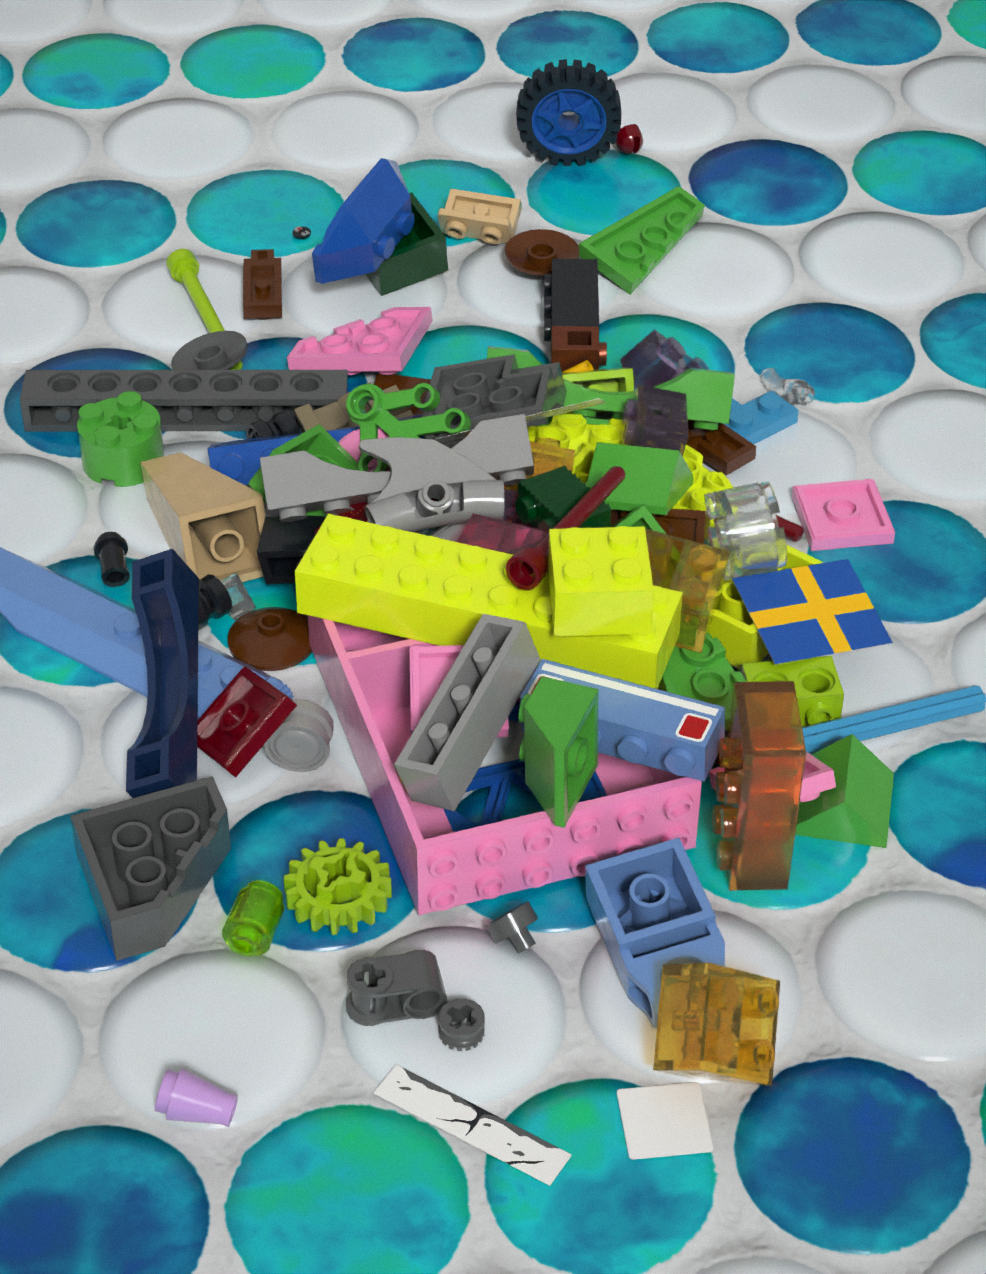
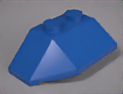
(365, 226)

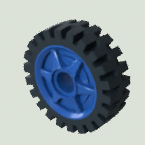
(568, 90)

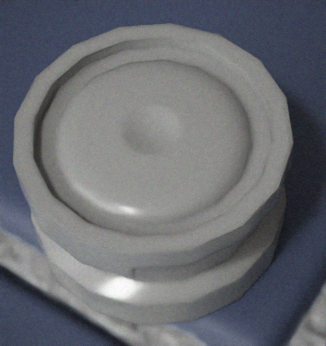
(302, 738)

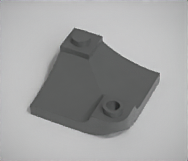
(496, 390)

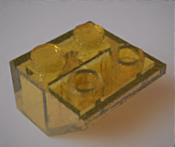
(695, 571)
(716, 1024)

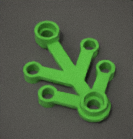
(409, 428)

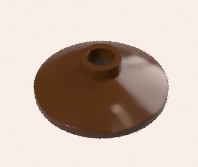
(534, 250)
(270, 638)

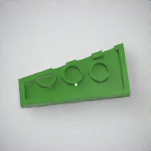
(642, 239)
(702, 675)

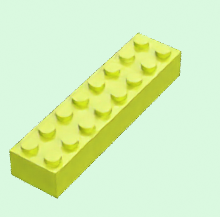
(442, 587)

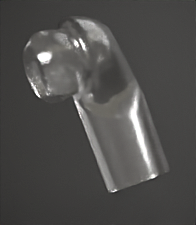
(792, 390)

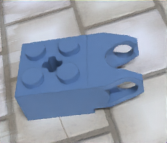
(652, 916)

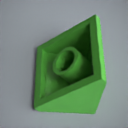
(651, 476)
(860, 802)

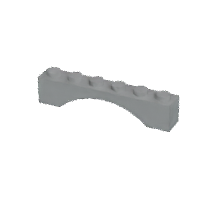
(305, 483)

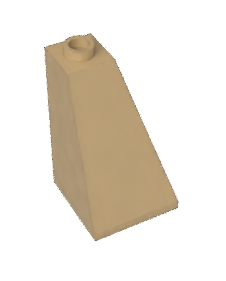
(205, 516)

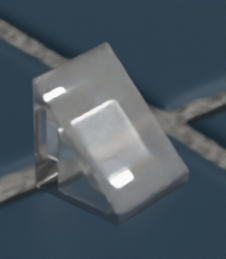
(240, 598)

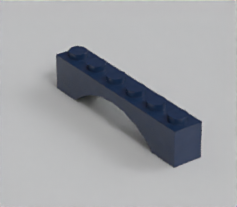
(168, 615)

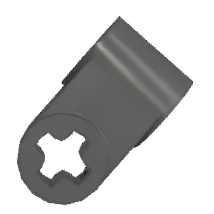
(398, 984)

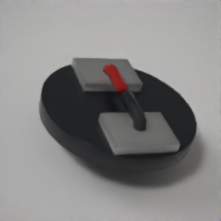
(301, 232)

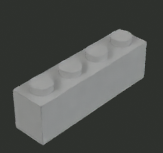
(467, 712)

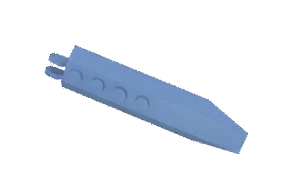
(98, 629)

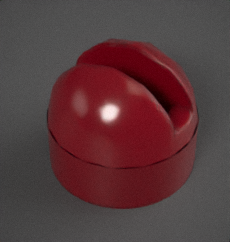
(629, 139)

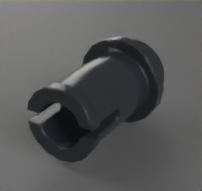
(111, 552)

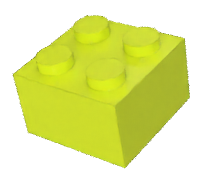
(600, 581)

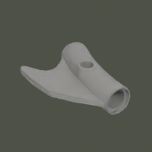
(426, 471)

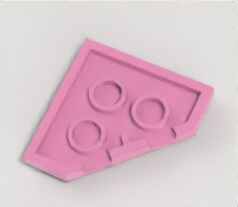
(356, 347)

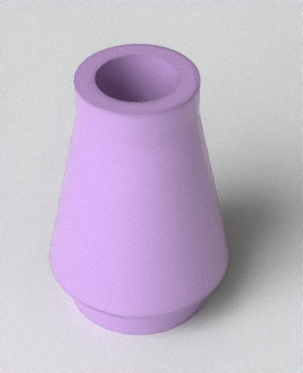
(193, 1099)

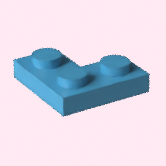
(762, 417)

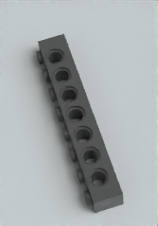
(182, 397)

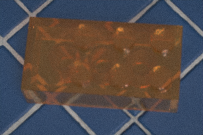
(759, 786)

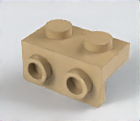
(480, 216)

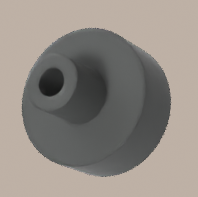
(514, 925)

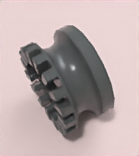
(465, 1035)

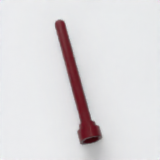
(530, 564)

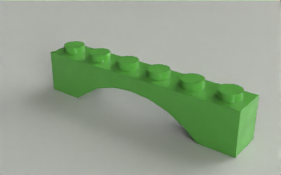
(706, 392)

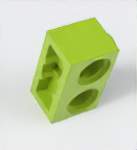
(815, 682)

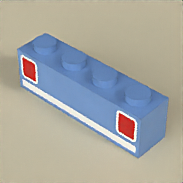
(646, 722)

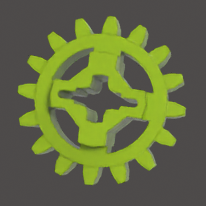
(337, 886)

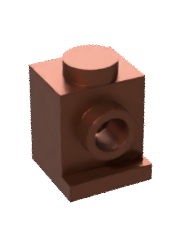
(577, 344)

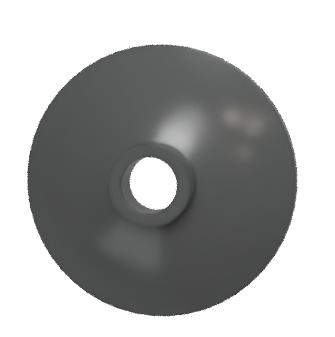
(211, 352)

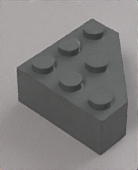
(151, 860)

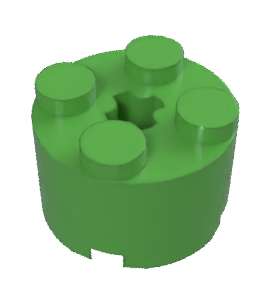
(118, 437)

